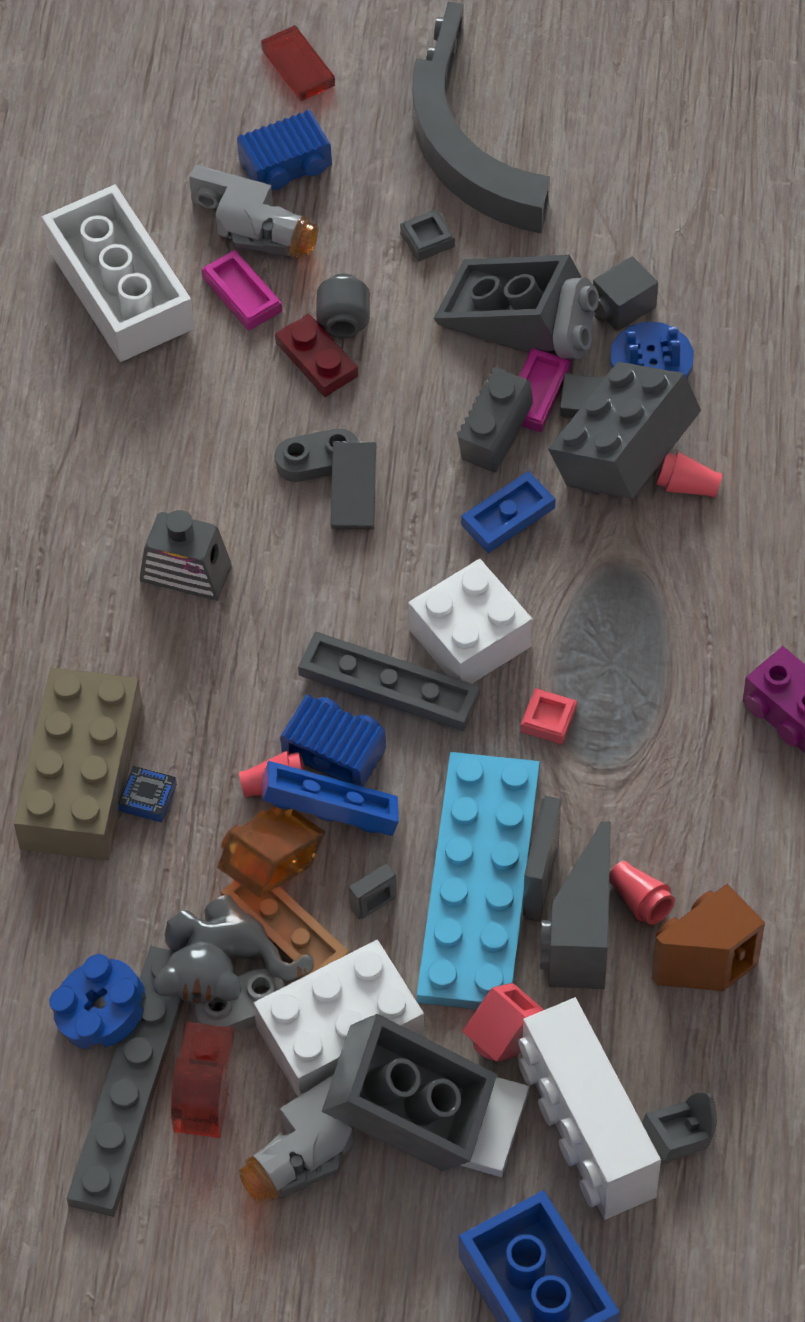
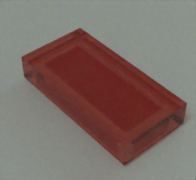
(298, 63)

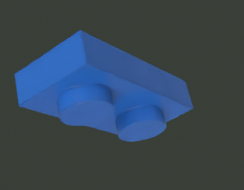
(508, 512)

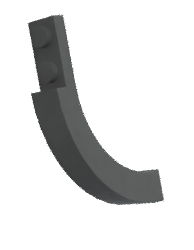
(466, 170)

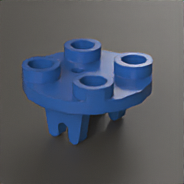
(669, 347)

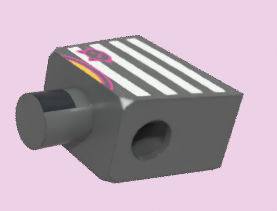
(185, 556)

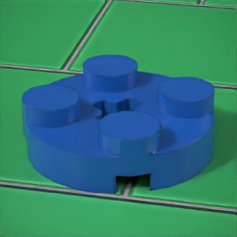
(85, 985)

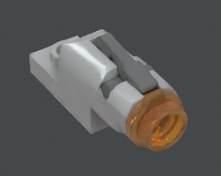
(248, 214)
(304, 1154)

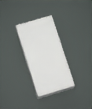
(499, 1127)

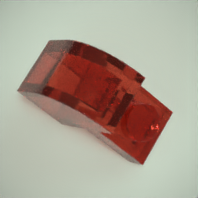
(201, 1080)

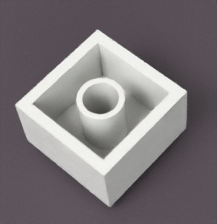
(470, 623)

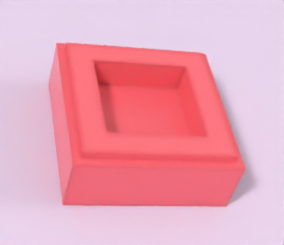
(548, 716)

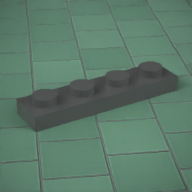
(389, 681)

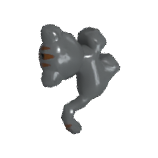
(203, 949)

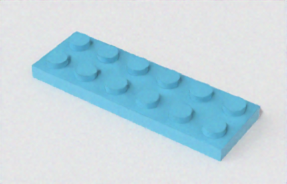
(478, 879)

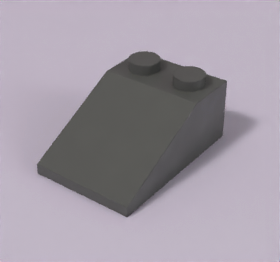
(508, 299)
(577, 936)

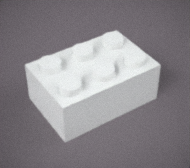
(312, 1016)

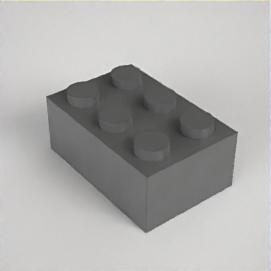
(625, 429)
(409, 1092)

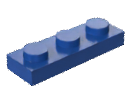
(330, 798)

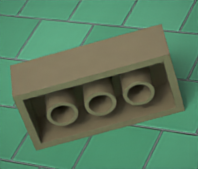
(78, 764)

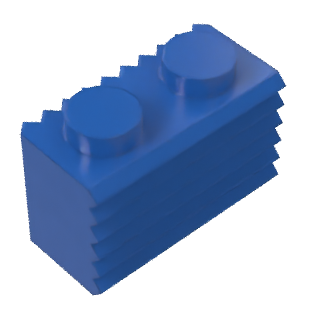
(285, 150)
(334, 740)

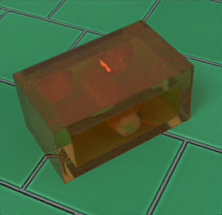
(270, 849)

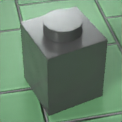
(625, 293)

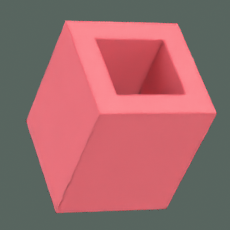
(499, 1022)

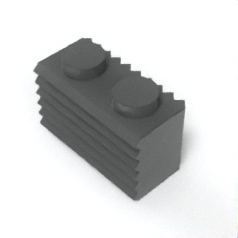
(495, 419)

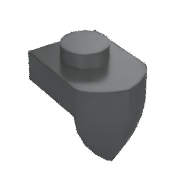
(683, 1126)

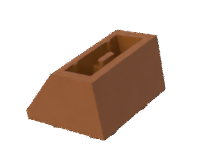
(709, 944)

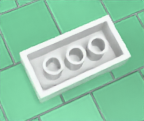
(118, 273)
(588, 1109)

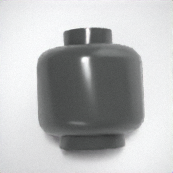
(343, 305)

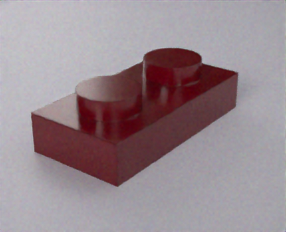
(316, 355)

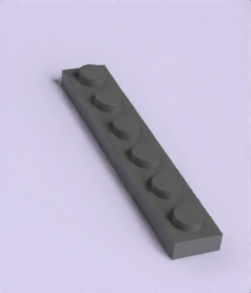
(126, 1097)

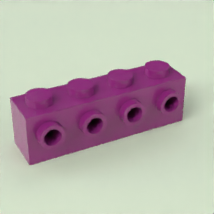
(778, 695)

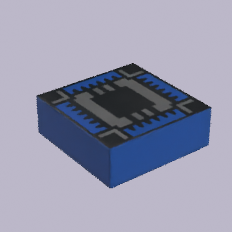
(147, 794)

